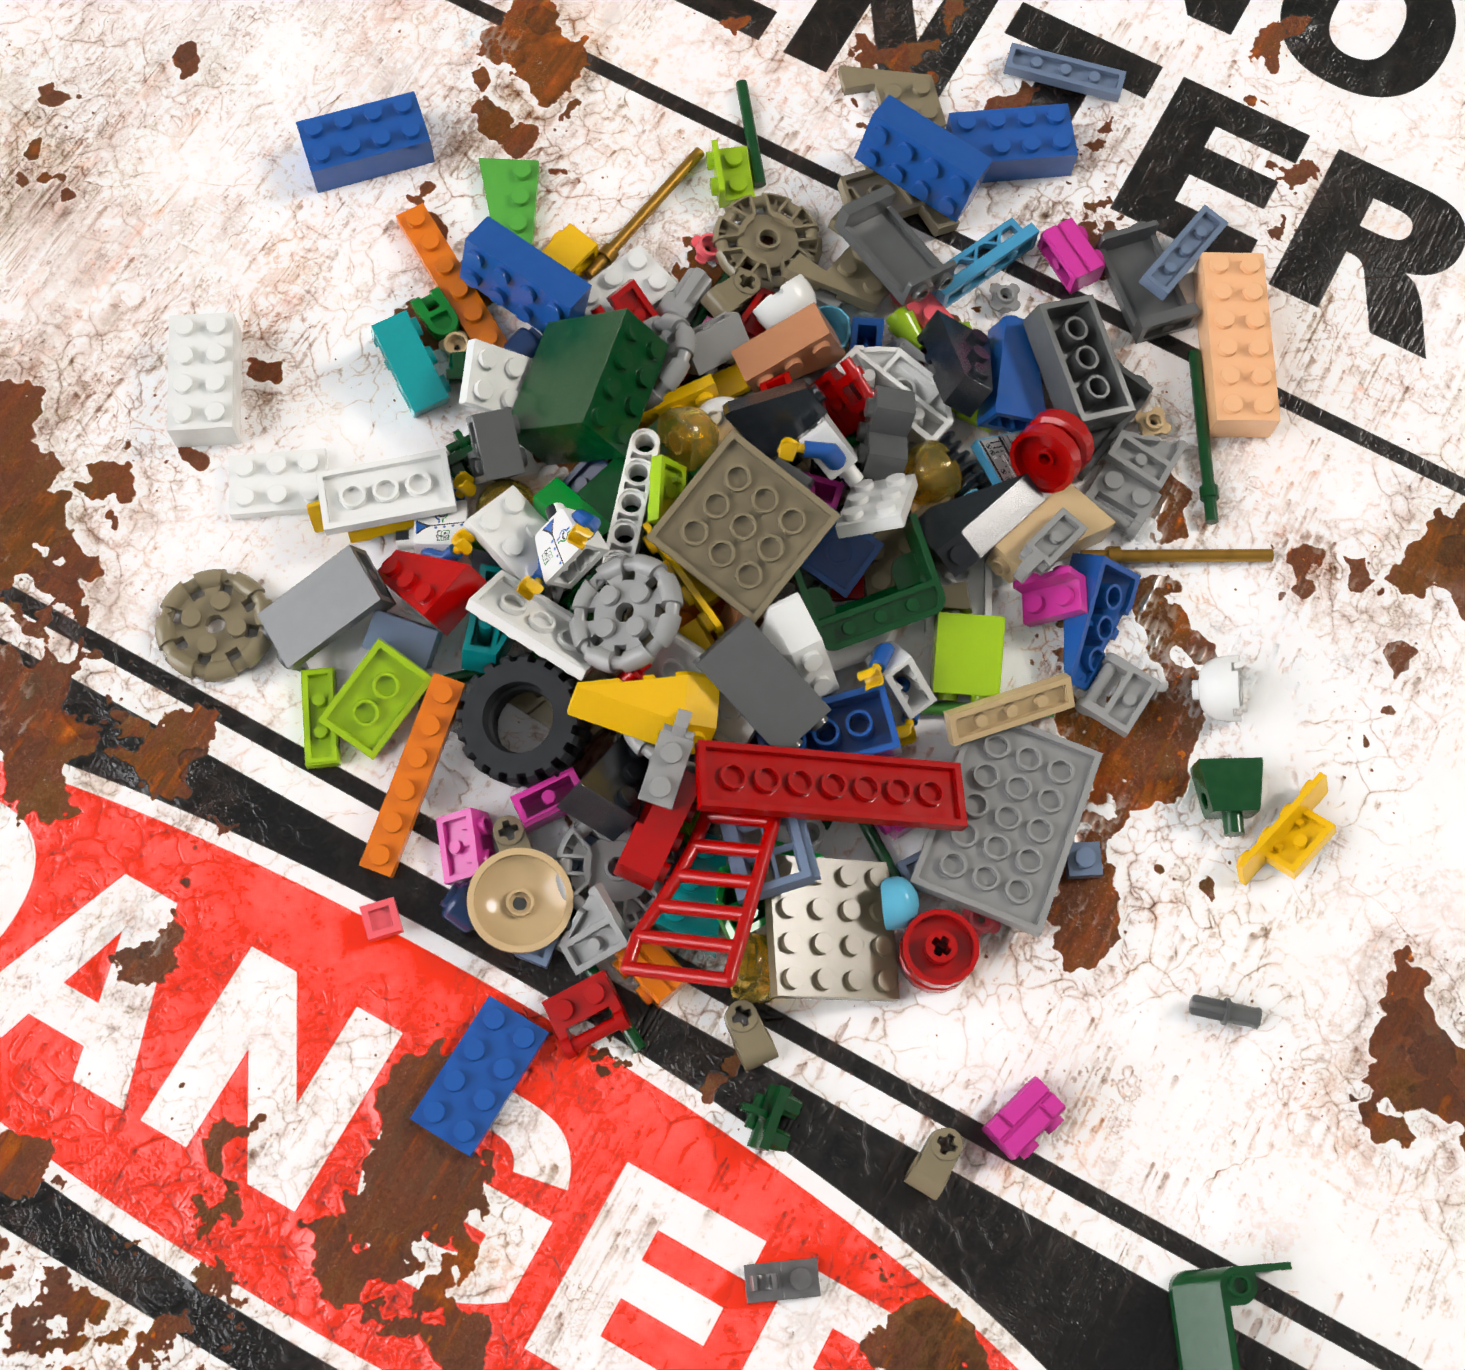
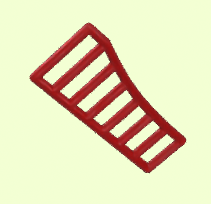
(683, 874)

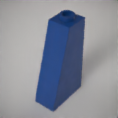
(1015, 379)

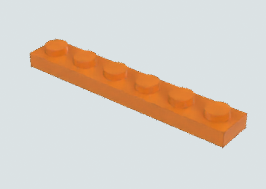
(445, 272)
(413, 775)

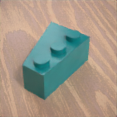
(483, 641)
(695, 893)

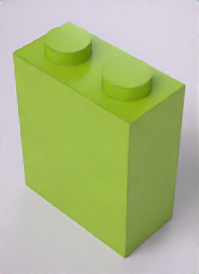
(967, 655)

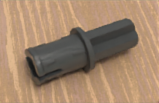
(1225, 1011)

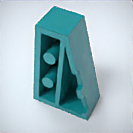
(411, 363)

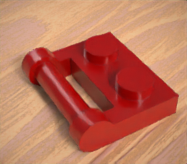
(582, 1003)

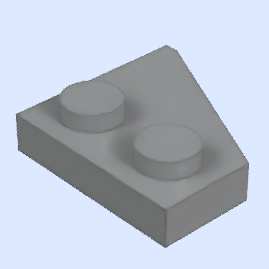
(1145, 457)
(595, 931)

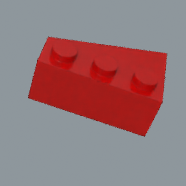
(432, 586)
(655, 836)

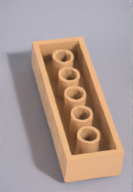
(1236, 344)

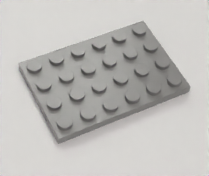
(1022, 817)

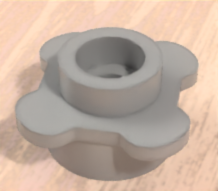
(1001, 304)

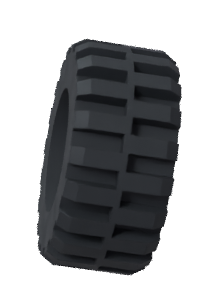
(484, 708)

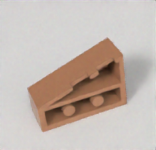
(794, 345)

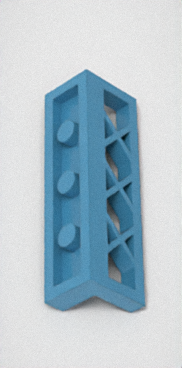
(990, 263)

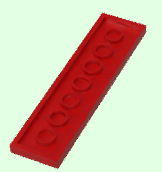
(829, 786)

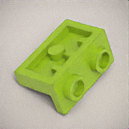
(731, 173)
(666, 484)

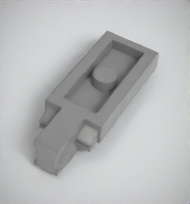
(1049, 544)
(668, 762)

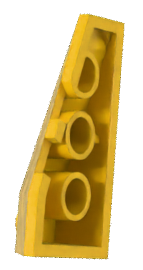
(645, 705)

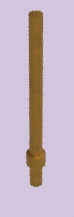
(609, 252)
(1184, 555)

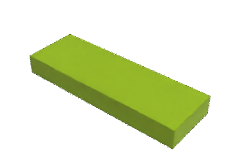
(320, 742)

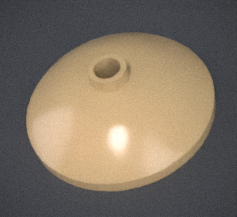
(514, 876)

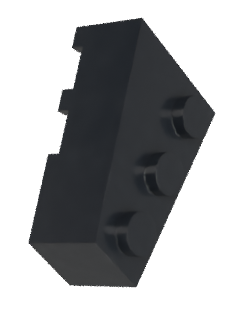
(960, 362)

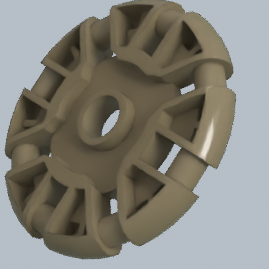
(765, 258)
(200, 613)

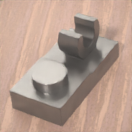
(782, 1280)

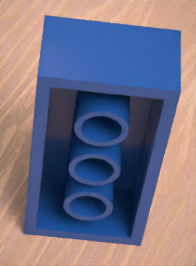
(1020, 140)
(365, 142)
(922, 158)
(521, 276)
(856, 724)

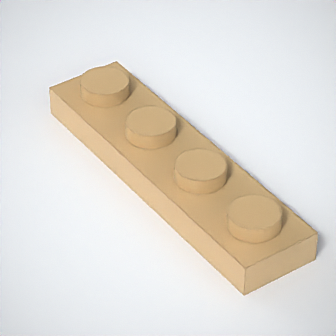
(1009, 709)

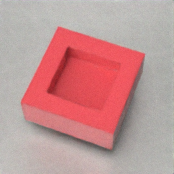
(381, 919)

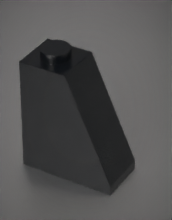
(776, 414)

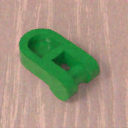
(440, 320)

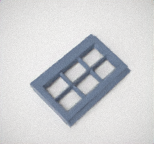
(803, 852)

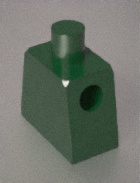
(1229, 790)

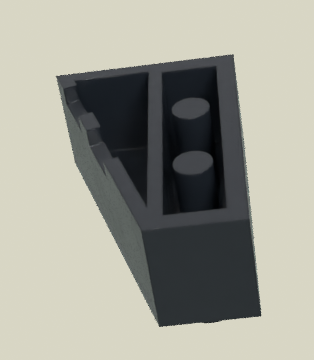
(609, 791)

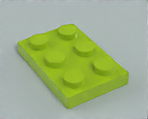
(376, 698)

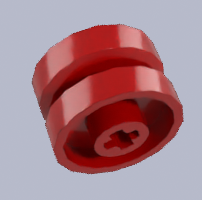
(1052, 450)
(952, 936)

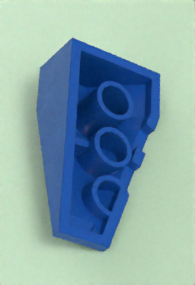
(1109, 596)

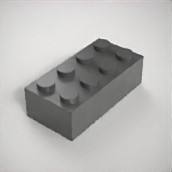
(1079, 361)

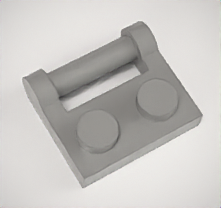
(1126, 495)
(1127, 700)

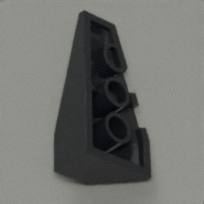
(973, 523)

